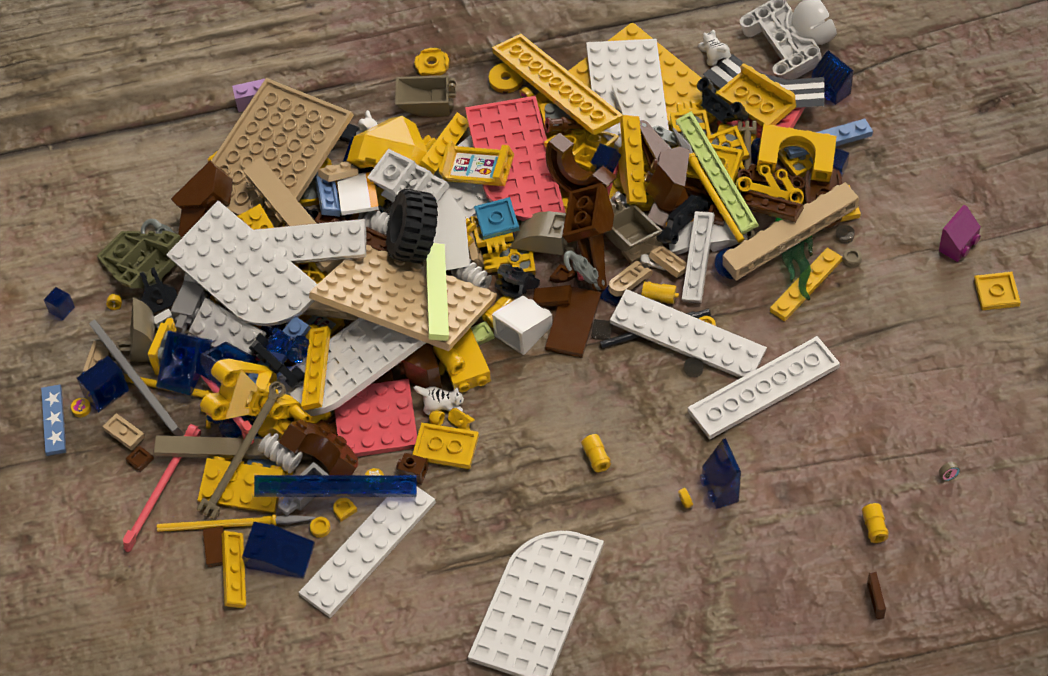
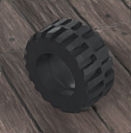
(411, 226)

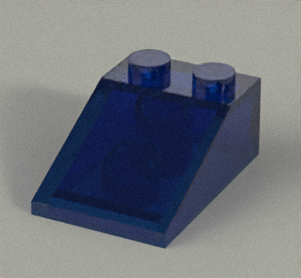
(181, 362)
(721, 476)
(277, 551)

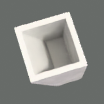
(521, 323)

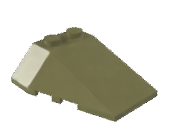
(136, 253)

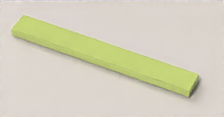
(717, 173)
(437, 294)

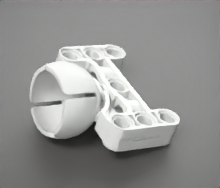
(802, 27)

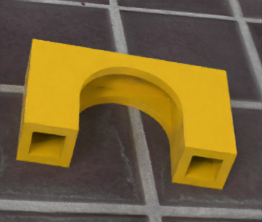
(818, 145)

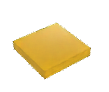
(997, 291)

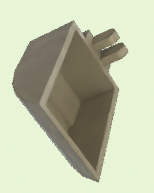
(426, 95)
(630, 226)
(543, 234)
(141, 333)

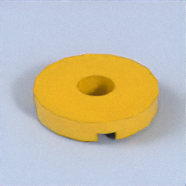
(431, 54)
(499, 84)

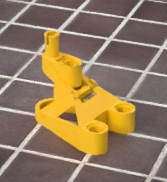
(240, 391)

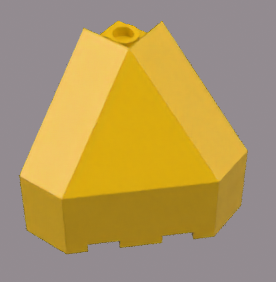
(394, 134)

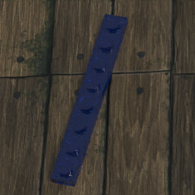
(335, 486)

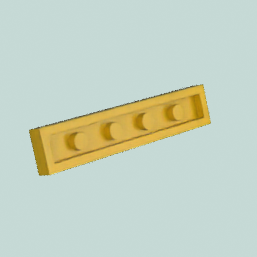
(453, 133)
(633, 160)
(792, 298)
(316, 368)

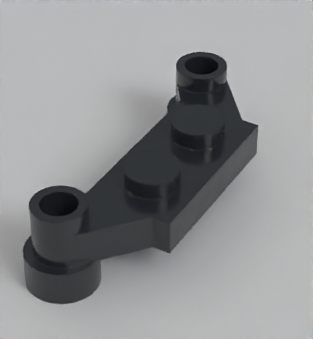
(717, 106)
(681, 217)
(259, 348)

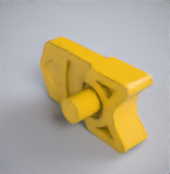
(460, 419)

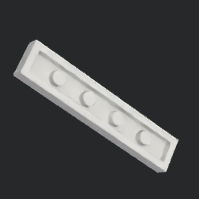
(698, 257)

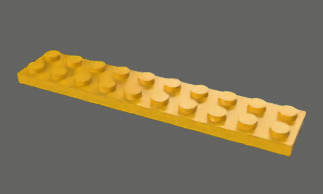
(557, 84)

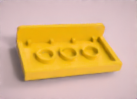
(762, 98)
(240, 489)

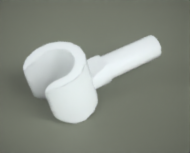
(645, 260)

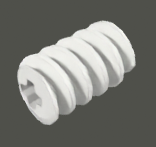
(375, 220)
(473, 275)
(279, 453)

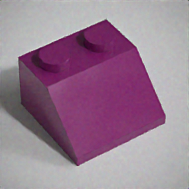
(960, 234)

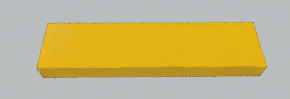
(233, 569)

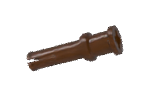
(562, 125)

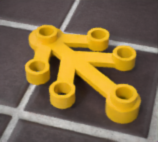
(774, 189)

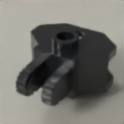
(515, 281)
(156, 291)

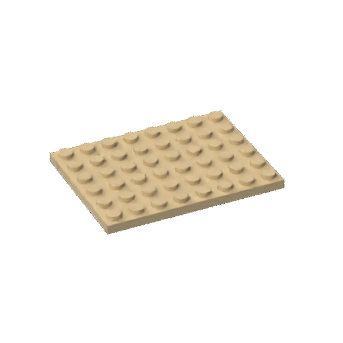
(290, 135)
(396, 296)

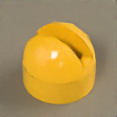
(116, 305)
(437, 417)

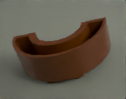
(566, 170)
(322, 444)

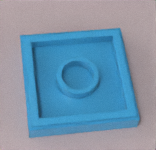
(496, 218)

